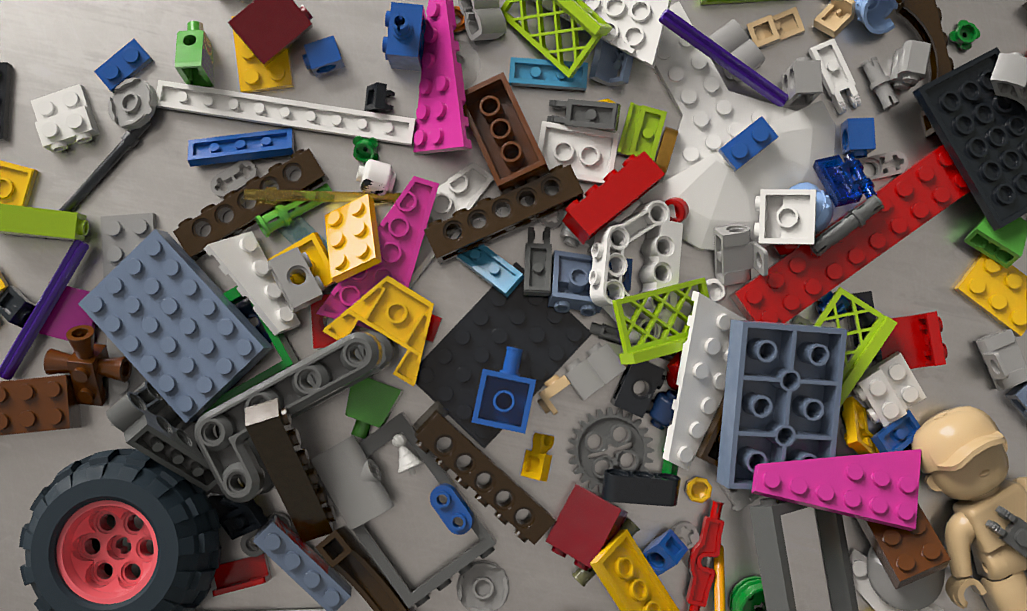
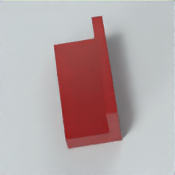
(241, 574)

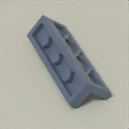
(607, 62)

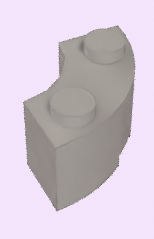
(1010, 77)

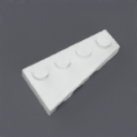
(248, 267)

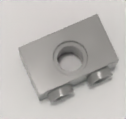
(296, 295)

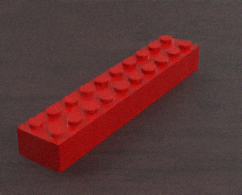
(804, 277)

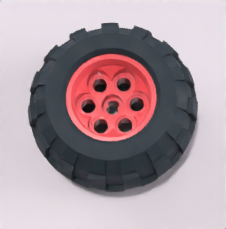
(75, 511)

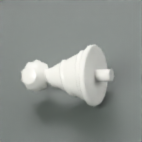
(407, 459)

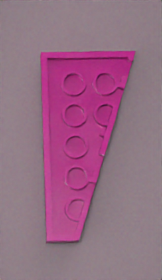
(441, 86)
(399, 243)
(861, 486)

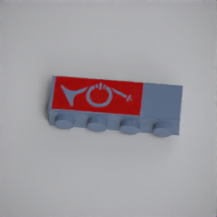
(302, 564)

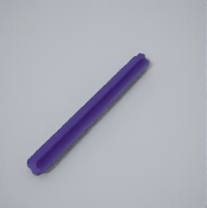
(723, 57)
(43, 309)

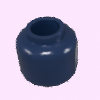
(662, 409)

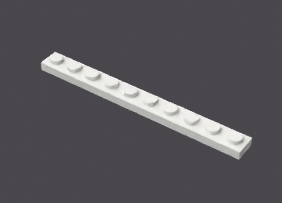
(285, 112)

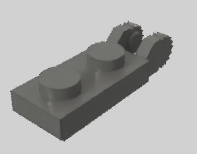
(587, 114)
(537, 265)
(1014, 534)

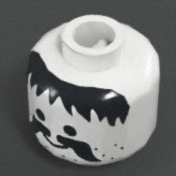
(376, 177)

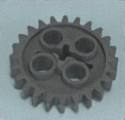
(604, 427)

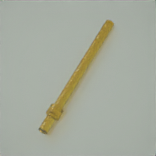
(272, 195)

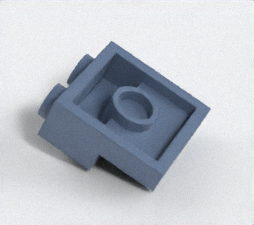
(571, 283)

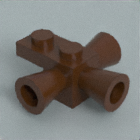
(87, 365)

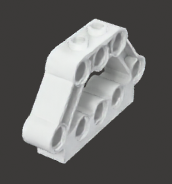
(666, 262)

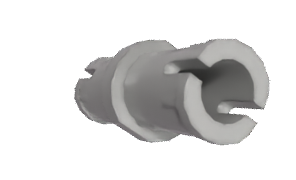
(880, 83)

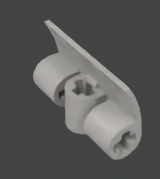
(352, 482)

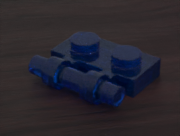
(838, 179)

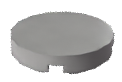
(132, 103)
(483, 587)

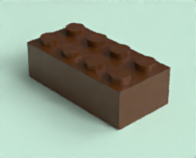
(503, 133)
(38, 405)
(907, 553)

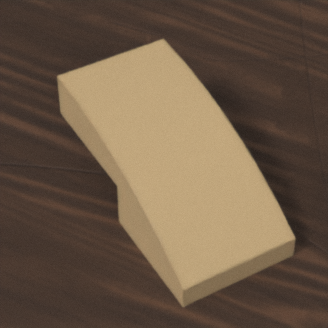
(776, 28)

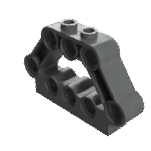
(161, 434)

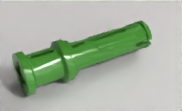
(282, 215)

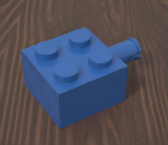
(405, 36)
(504, 396)

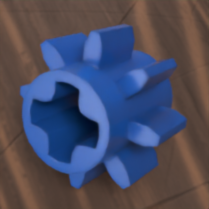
(841, 304)

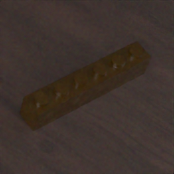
(290, 469)

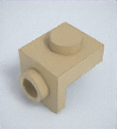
(835, 17)
(553, 386)

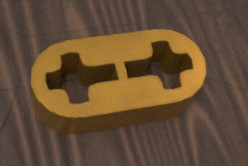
(666, 148)

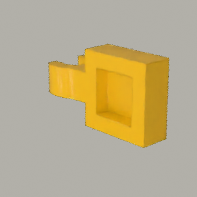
(537, 462)

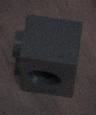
(638, 403)

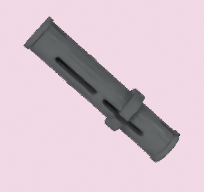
(855, 218)

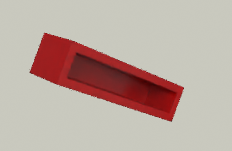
(612, 197)

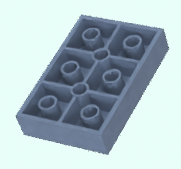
(175, 325)
(779, 396)

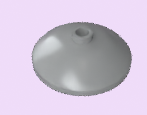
(909, 597)

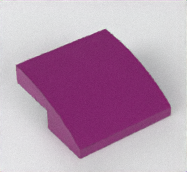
(67, 314)

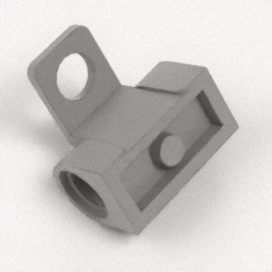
(737, 255)
(1003, 359)

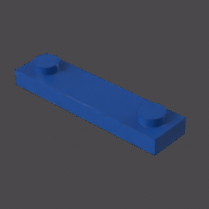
(240, 147)

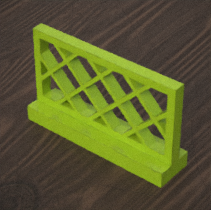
(579, 13)
(665, 344)
(867, 347)

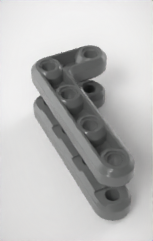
(298, 389)

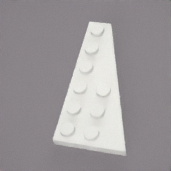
(634, 25)
(458, 192)
(699, 379)

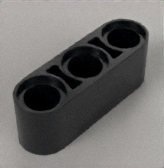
(640, 487)

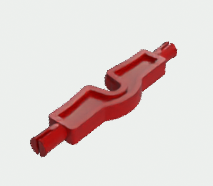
(707, 546)

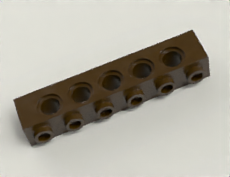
(496, 226)
(190, 229)
(538, 518)

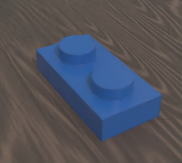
(123, 65)
(748, 143)
(897, 434)

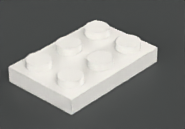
(585, 149)

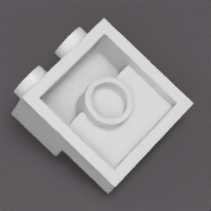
(64, 118)
(786, 216)
(889, 390)

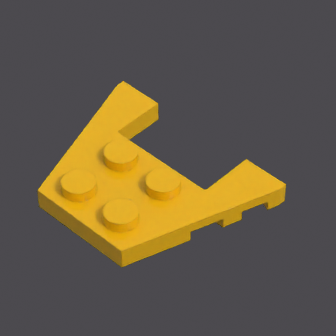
(395, 314)

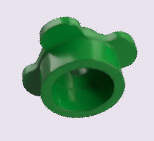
(967, 28)
(361, 154)

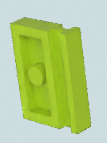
(641, 131)

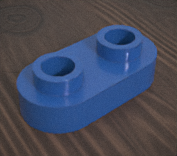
(453, 508)

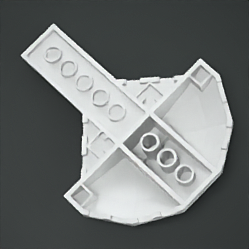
(712, 119)

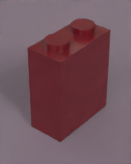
(271, 27)
(585, 526)

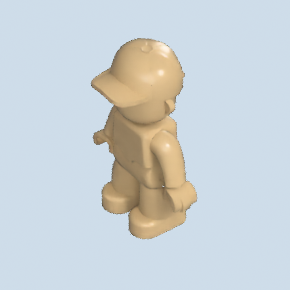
(970, 463)

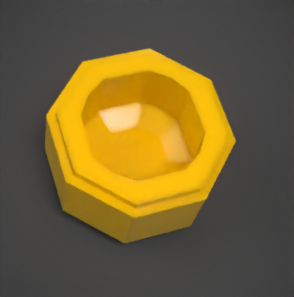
(698, 489)

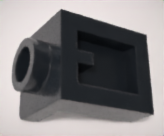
(15, 306)

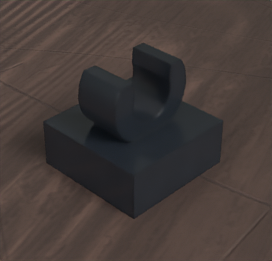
(376, 96)

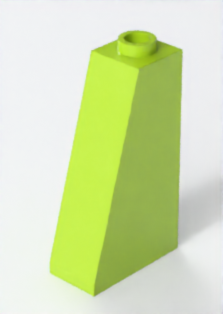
(42, 223)

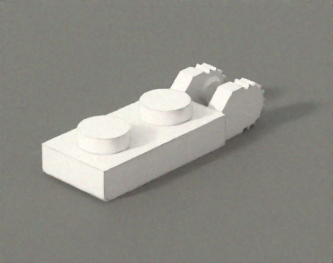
(835, 74)

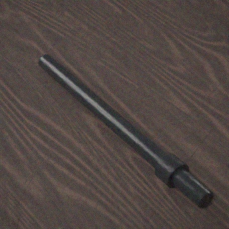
(129, 139)

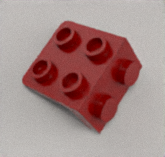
(917, 340)

